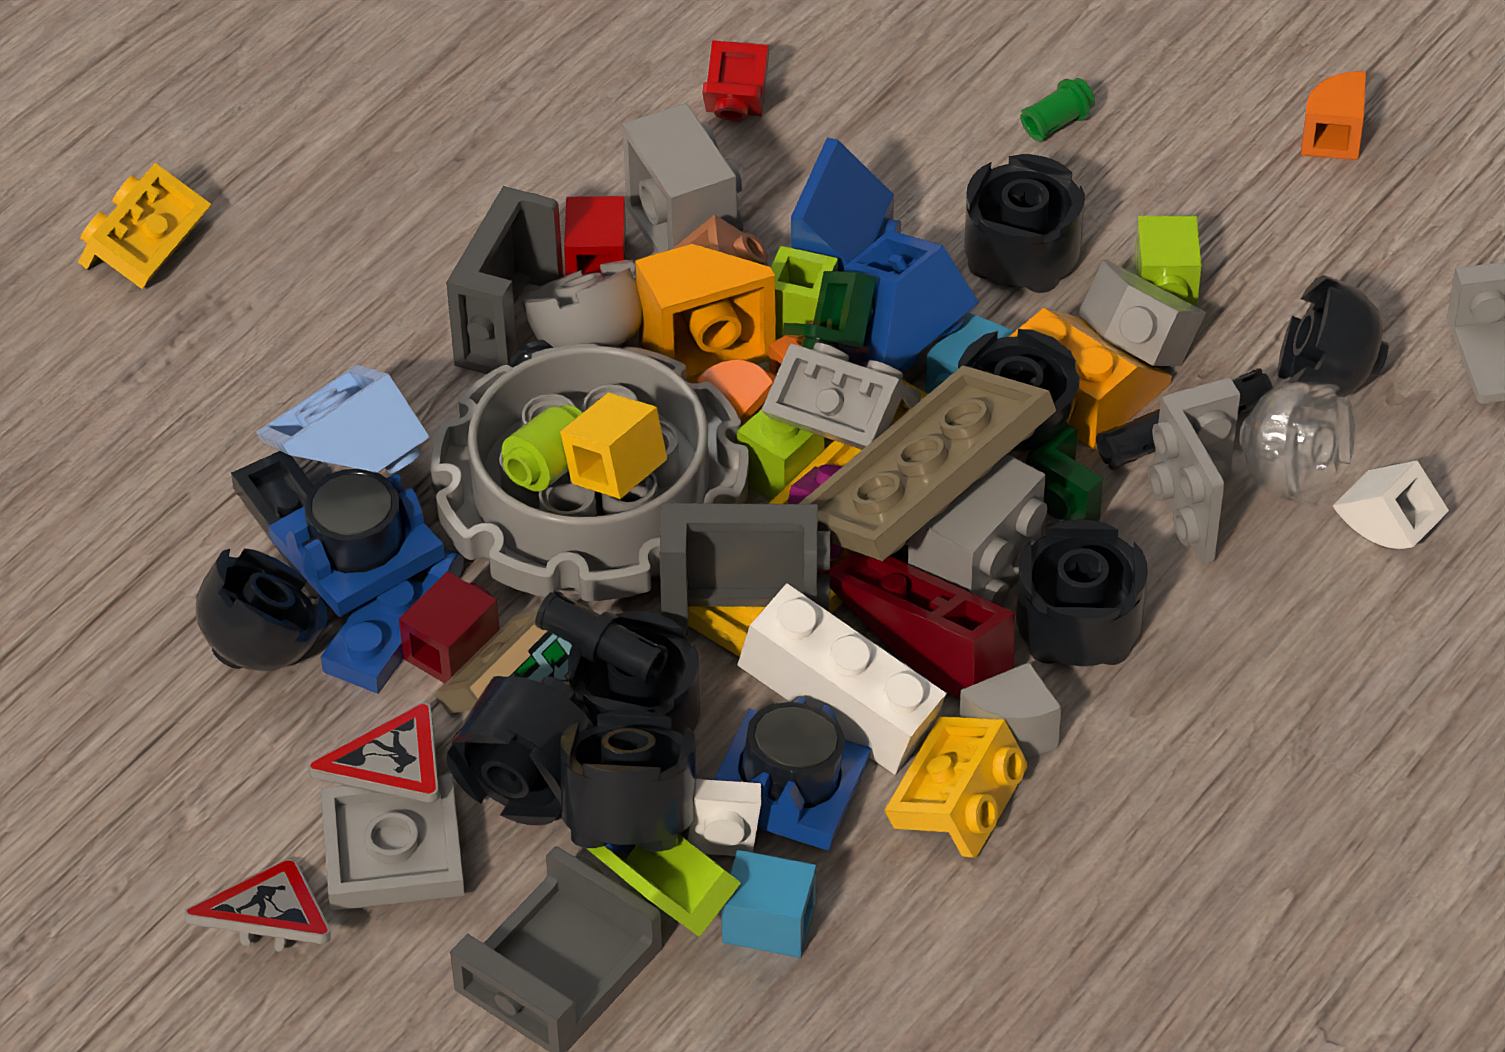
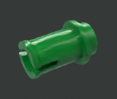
(1069, 102)

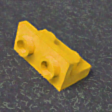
(145, 226)
(959, 781)

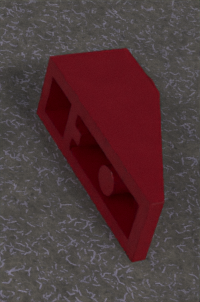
(928, 622)

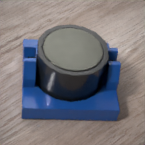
(352, 537)
(798, 761)

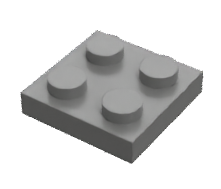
(390, 847)

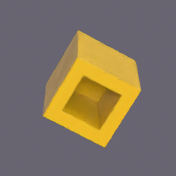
(614, 445)

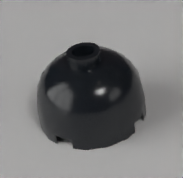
(1335, 338)
(1036, 362)
(256, 612)

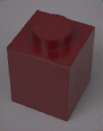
(448, 626)

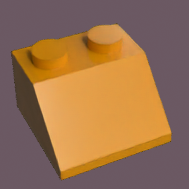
(705, 307)
(1111, 380)

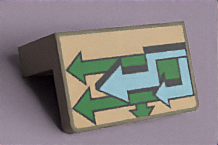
(515, 651)

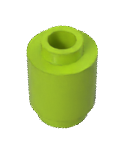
(535, 452)

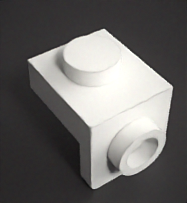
(725, 816)

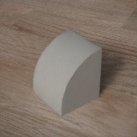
(1023, 703)

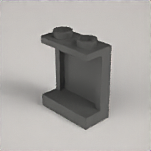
(510, 249)
(739, 556)
(560, 953)

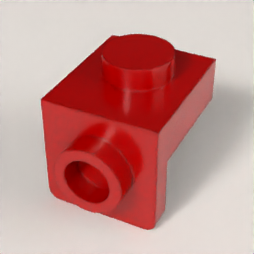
(736, 80)

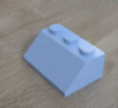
(351, 423)

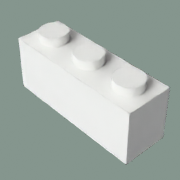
(818, 657)

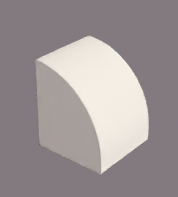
(1392, 505)

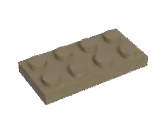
(927, 460)

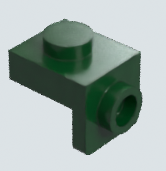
(841, 312)
(1069, 487)

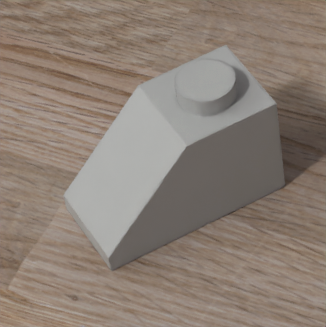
(1140, 316)

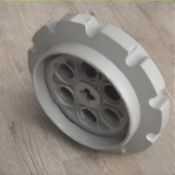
(568, 533)

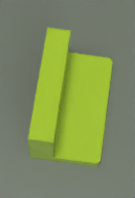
(676, 880)

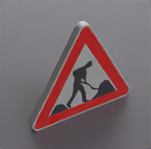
(388, 758)
(265, 904)

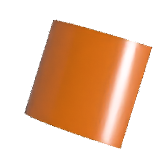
(1335, 117)
(742, 384)

